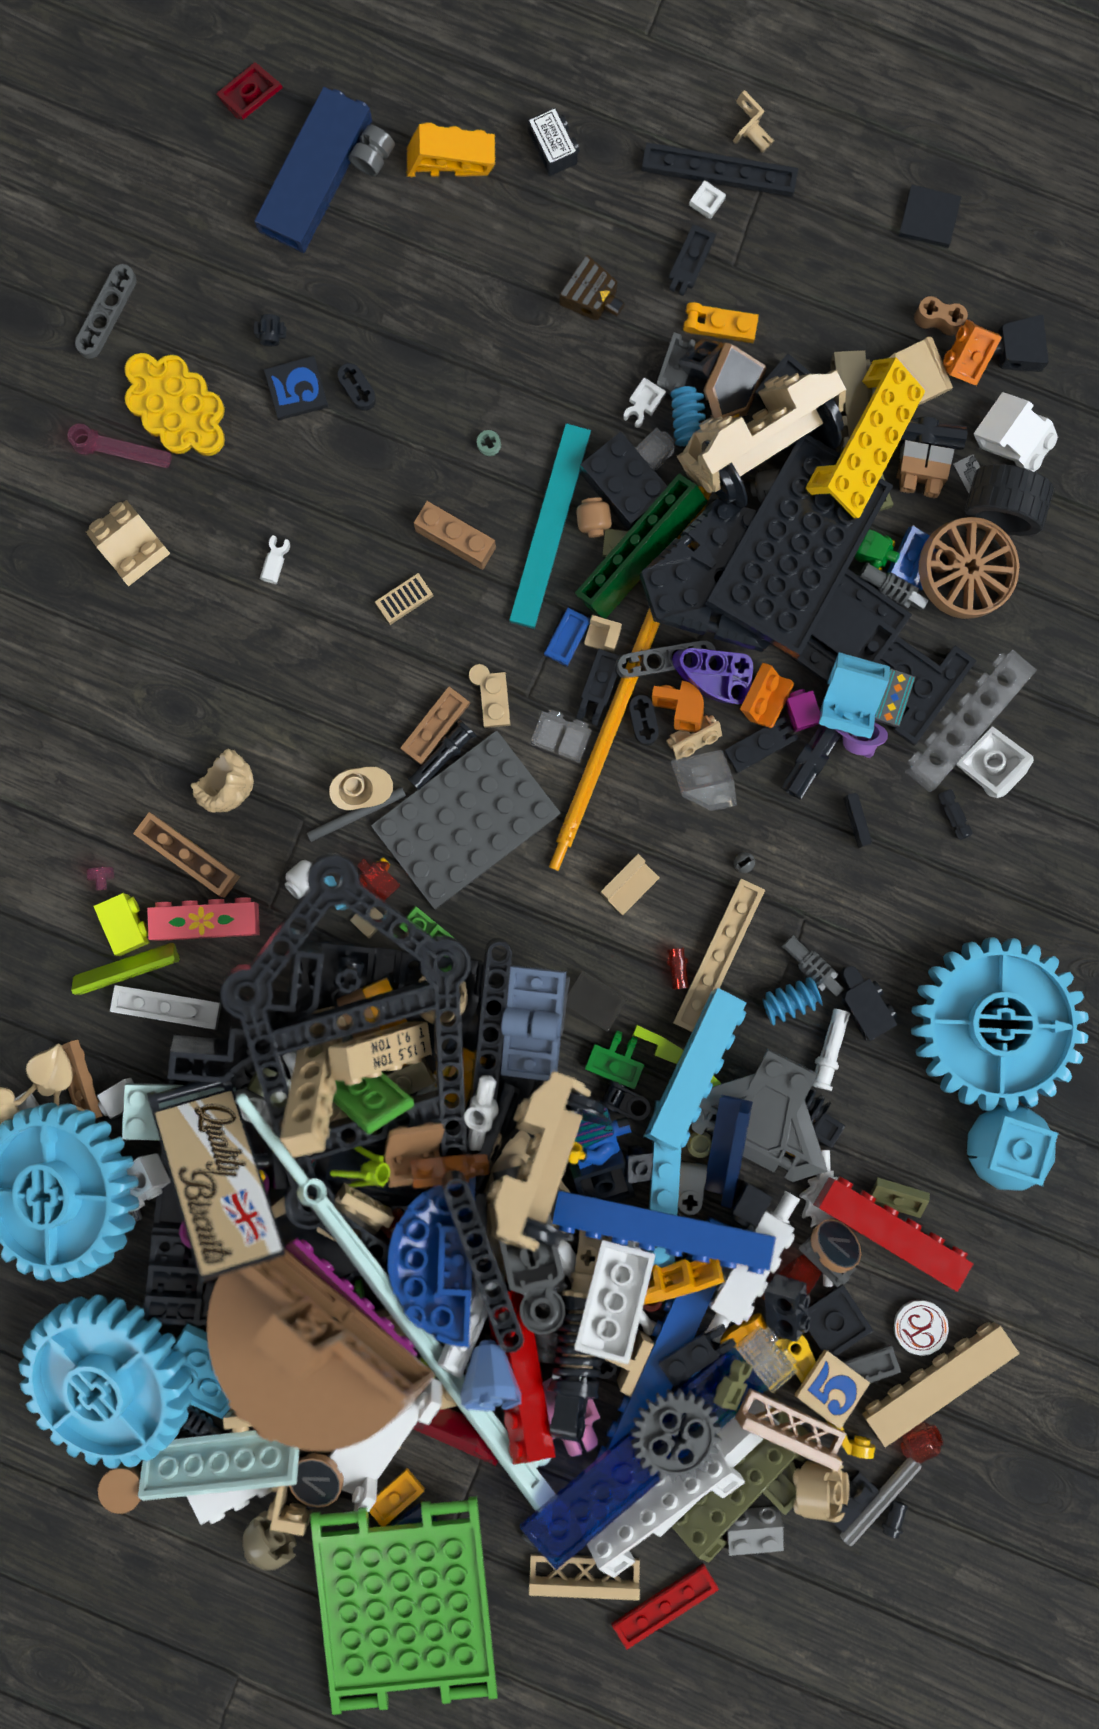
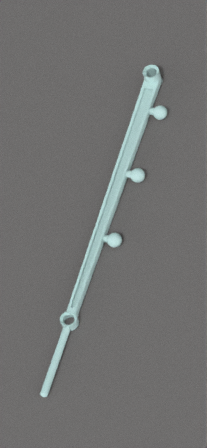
(485, 1422)

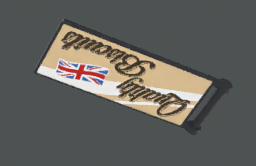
(216, 1179)

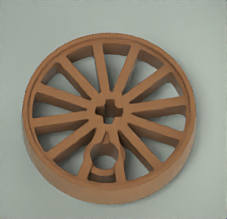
(974, 563)

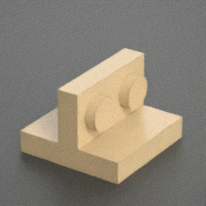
(630, 1373)

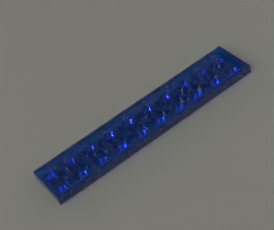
(617, 1477)

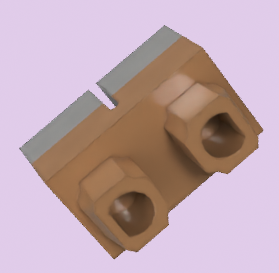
(924, 466)

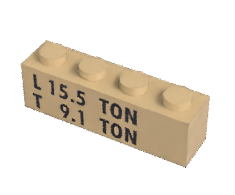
(379, 1052)

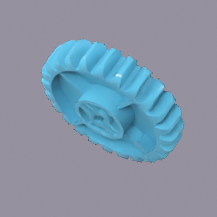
(1045, 1019)
(63, 1192)
(105, 1381)

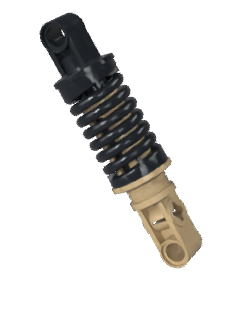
(576, 1367)

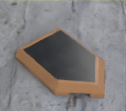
(733, 382)

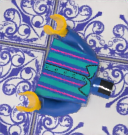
(597, 1142)

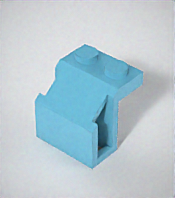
(854, 695)

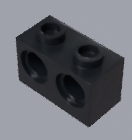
(787, 1307)

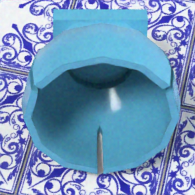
(1011, 1148)

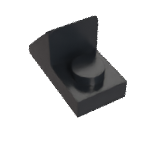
(701, 359)

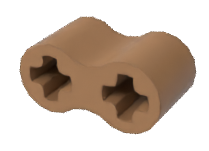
(940, 315)

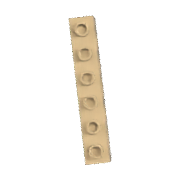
(310, 1097)

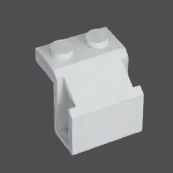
(1016, 432)

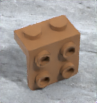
(410, 1144)

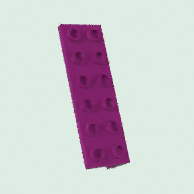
(324, 1270)

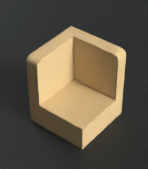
(603, 634)

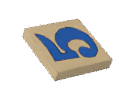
(832, 1389)

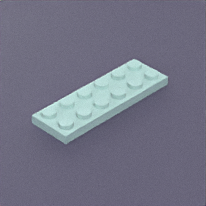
(217, 1466)

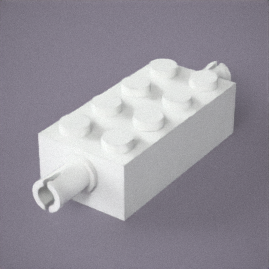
(735, 1296)

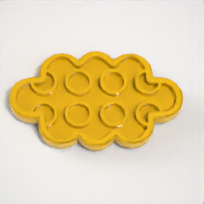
(174, 404)

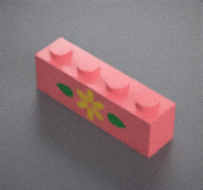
(203, 921)

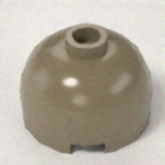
(267, 1547)

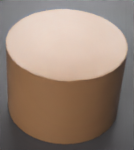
(120, 1488)

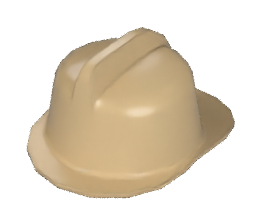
(360, 788)

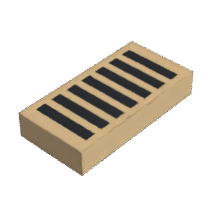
(404, 598)

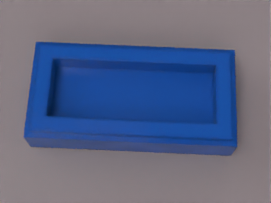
(567, 637)

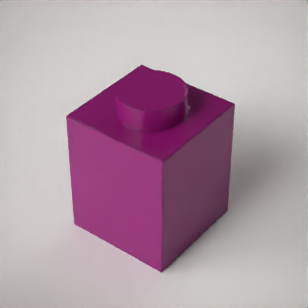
(802, 710)

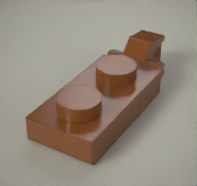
(431, 1170)

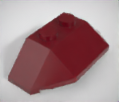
(455, 1429)

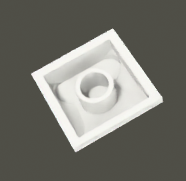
(996, 763)

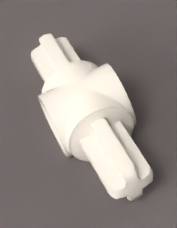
(483, 1103)

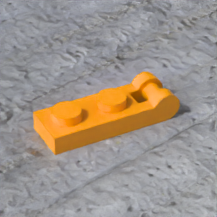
(721, 323)

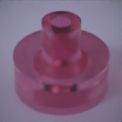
(100, 876)

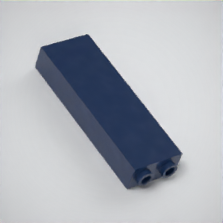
(313, 169)

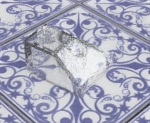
(706, 780)

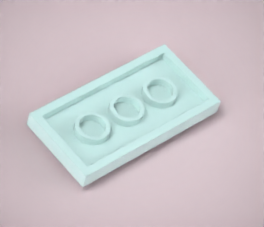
(137, 1114)

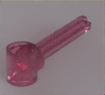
(115, 447)

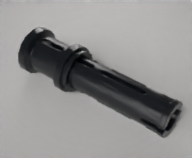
(450, 746)

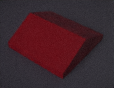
(248, 91)

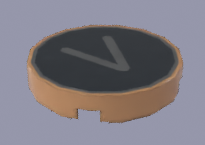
(836, 1246)
(317, 1480)

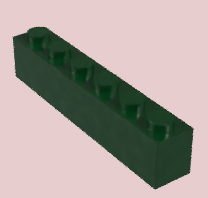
(641, 545)

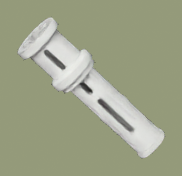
(827, 1062)

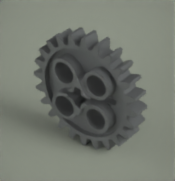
(699, 1442)

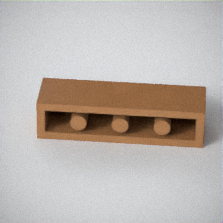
(186, 855)

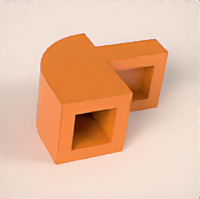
(687, 703)

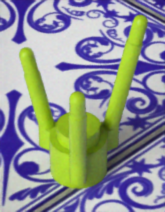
(373, 1172)

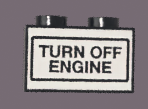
(552, 141)

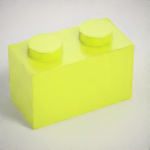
(122, 924)

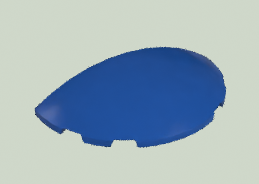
(432, 1269)

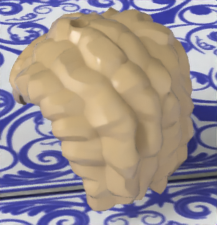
(225, 783)

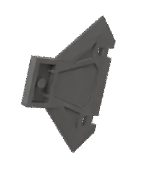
(777, 1117)

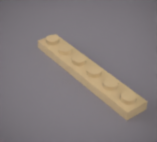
(720, 952)

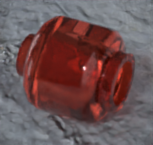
(922, 1442)

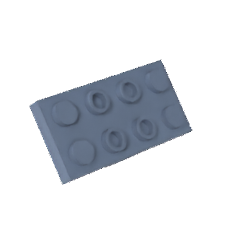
(533, 1022)

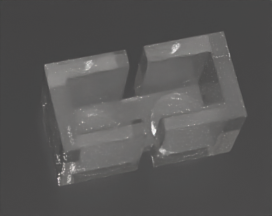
(549, 730)

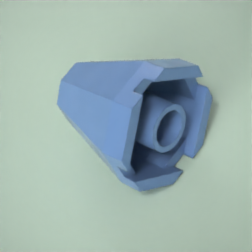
(489, 1380)

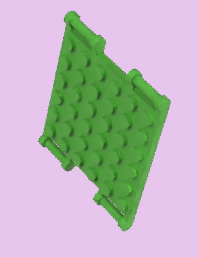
(404, 1606)

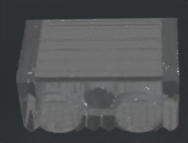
(767, 1359)

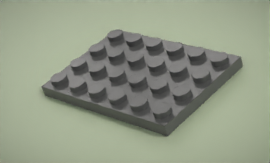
(466, 820)

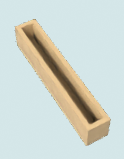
(940, 1383)

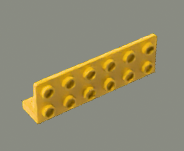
(873, 438)

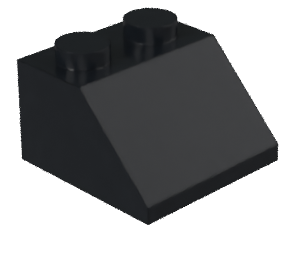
(604, 1180)

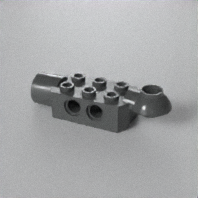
(534, 1277)

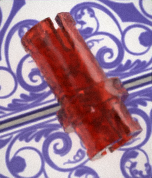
(678, 968)

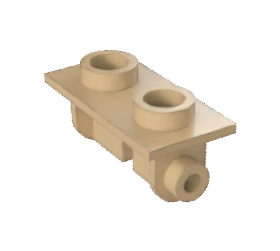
(686, 744)

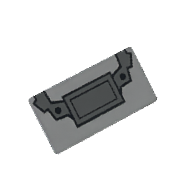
(966, 469)

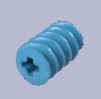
(686, 413)
(791, 1000)

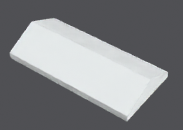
(615, 1302)

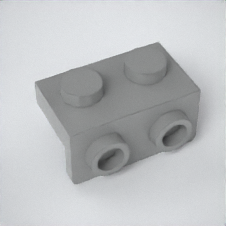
(756, 1532)

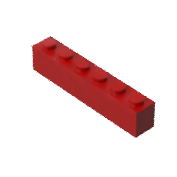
(892, 1233)
(528, 1422)

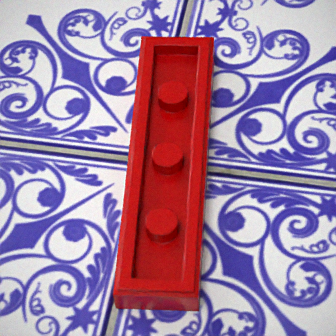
(665, 1606)

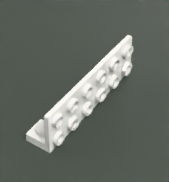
(367, 1460)
(657, 1508)

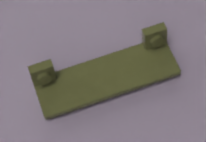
(713, 1515)

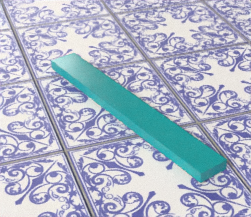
(550, 526)

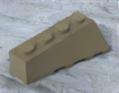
(852, 369)

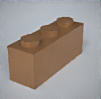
(454, 535)

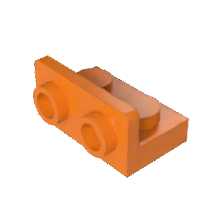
(971, 352)
(766, 696)

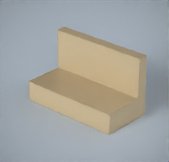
(629, 885)

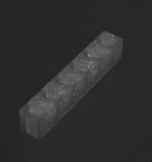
(1017, 672)

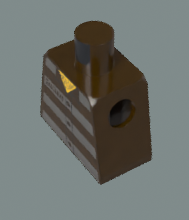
(591, 291)

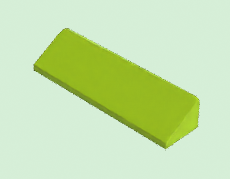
(125, 969)

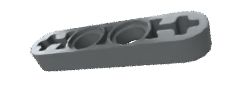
(100, 309)
(665, 658)

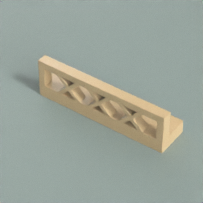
(582, 1587)

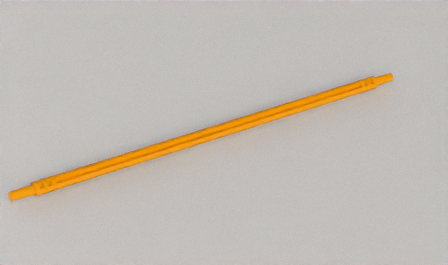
(606, 735)

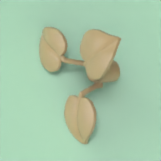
(50, 1074)

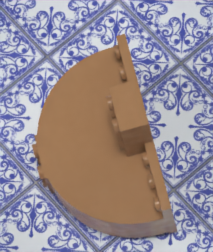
(299, 1369)

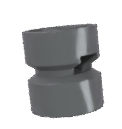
(370, 152)

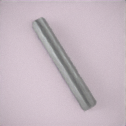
(881, 1501)

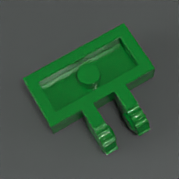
(615, 1066)

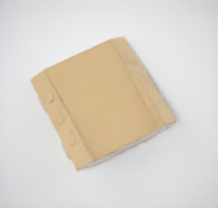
(926, 367)

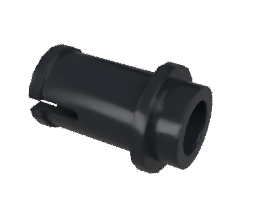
(895, 1519)

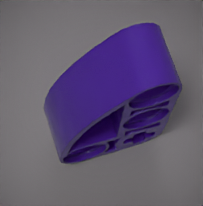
(716, 683)

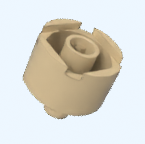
(820, 1492)

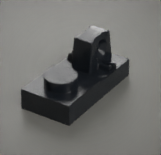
(860, 1495)

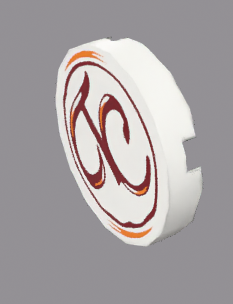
(920, 1327)

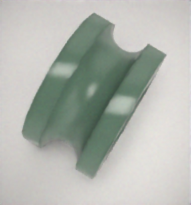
(484, 449)

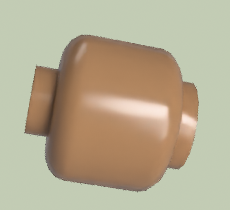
(593, 517)

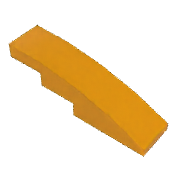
(682, 1279)

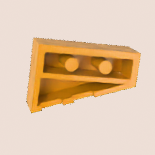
(450, 149)

